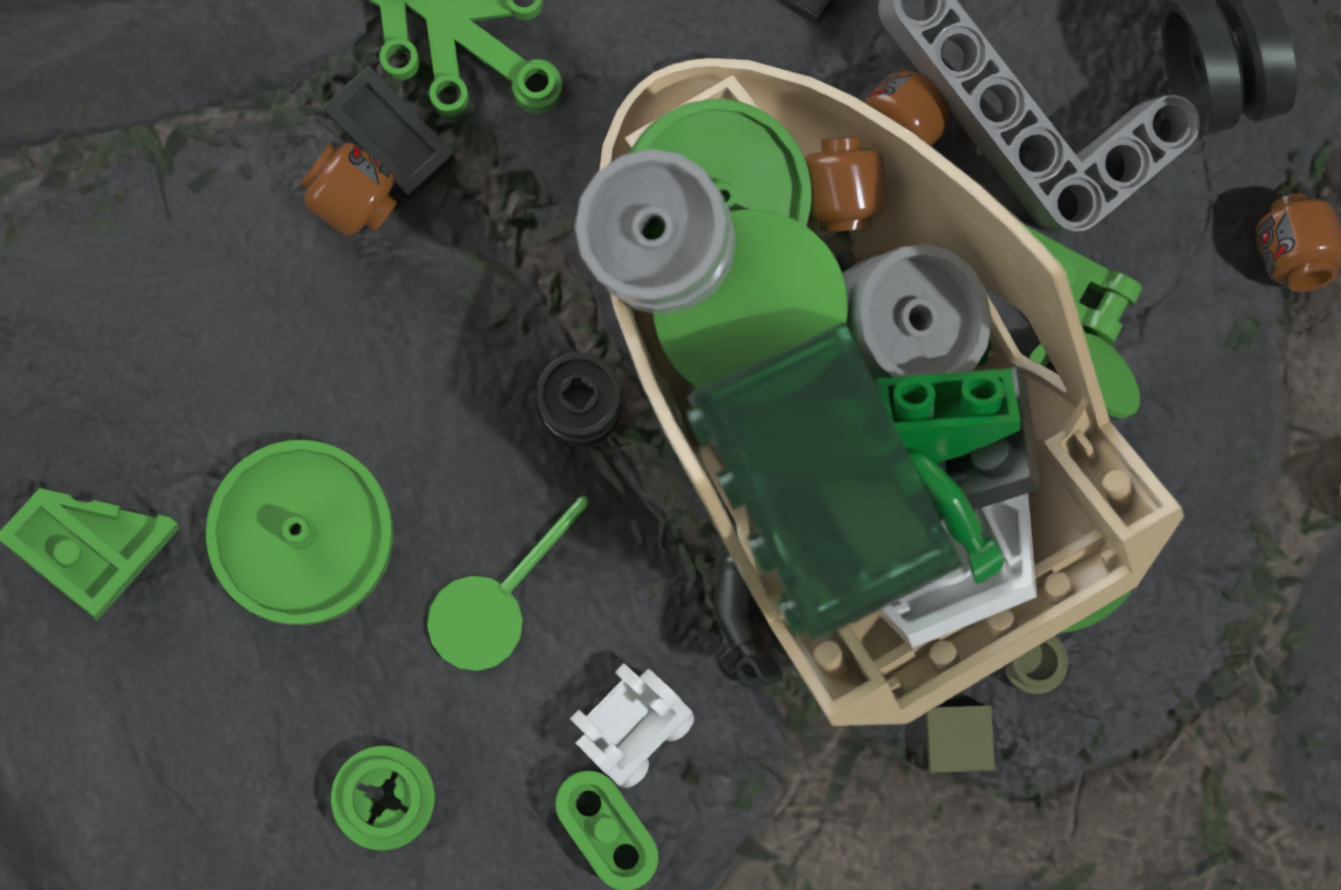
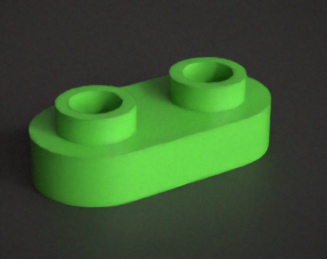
(605, 831)

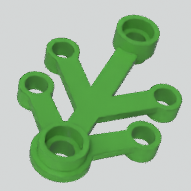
(452, 22)

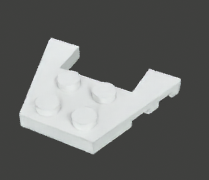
(957, 597)

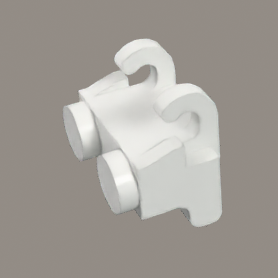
(632, 725)

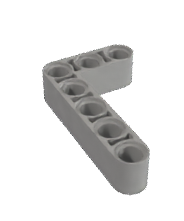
(1023, 119)

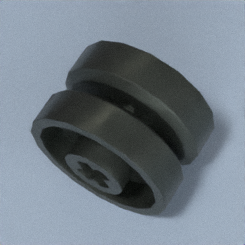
(1229, 59)

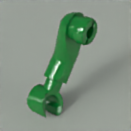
(959, 518)

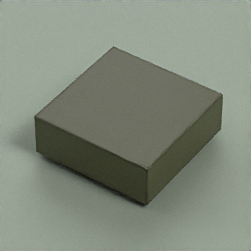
(959, 739)

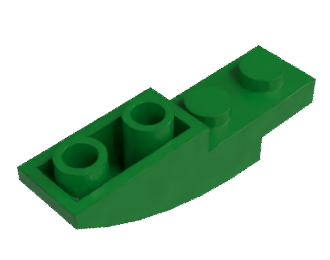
(951, 411)

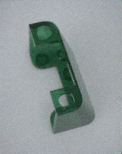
(823, 482)

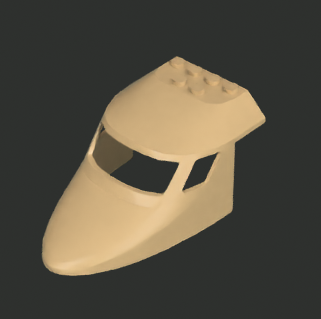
(1098, 502)

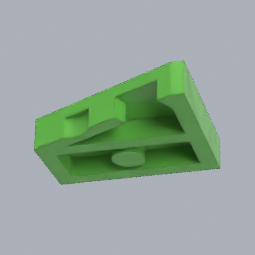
(85, 546)

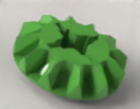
(353, 807)

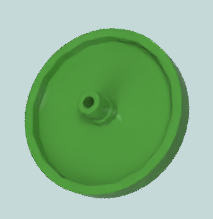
(741, 151)
(774, 295)
(299, 532)

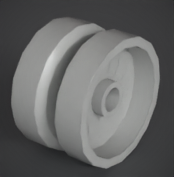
(630, 201)
(917, 312)

